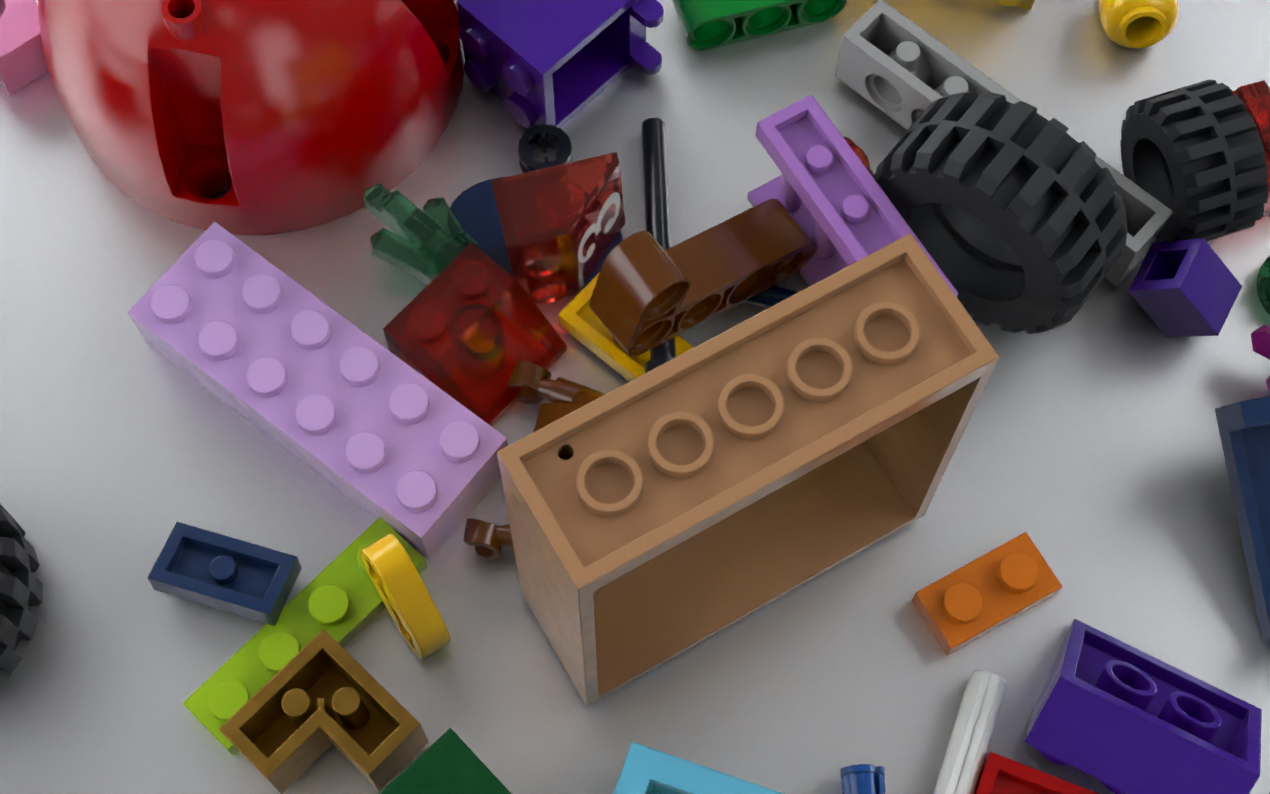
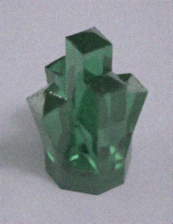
(421, 240)

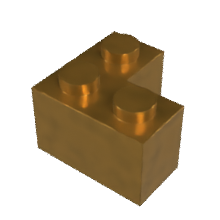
(320, 703)

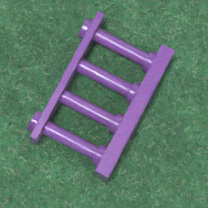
(827, 190)

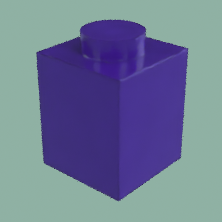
(1185, 288)

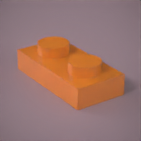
(986, 593)

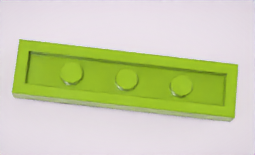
(336, 600)

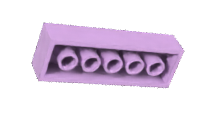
(321, 389)

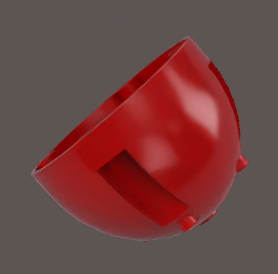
(255, 99)

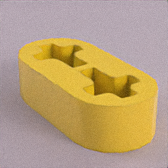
(405, 596)

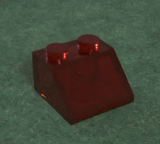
(472, 332)

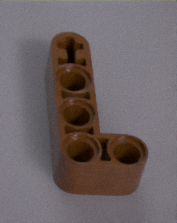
(660, 293)

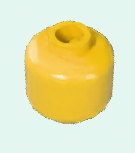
(1138, 21)

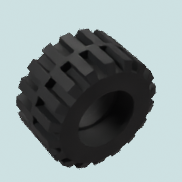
(1198, 158)

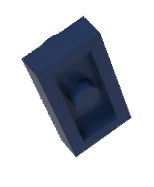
(225, 573)

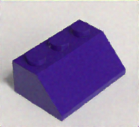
(1142, 722)

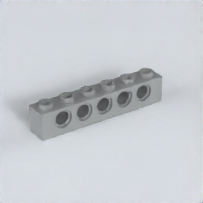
(908, 69)

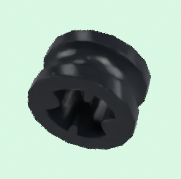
(543, 137)

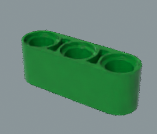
(726, 22)

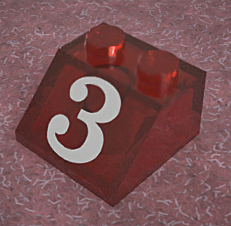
(560, 223)

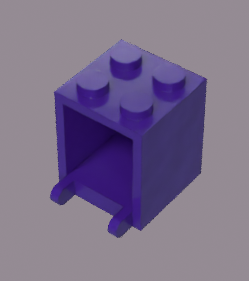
(554, 53)

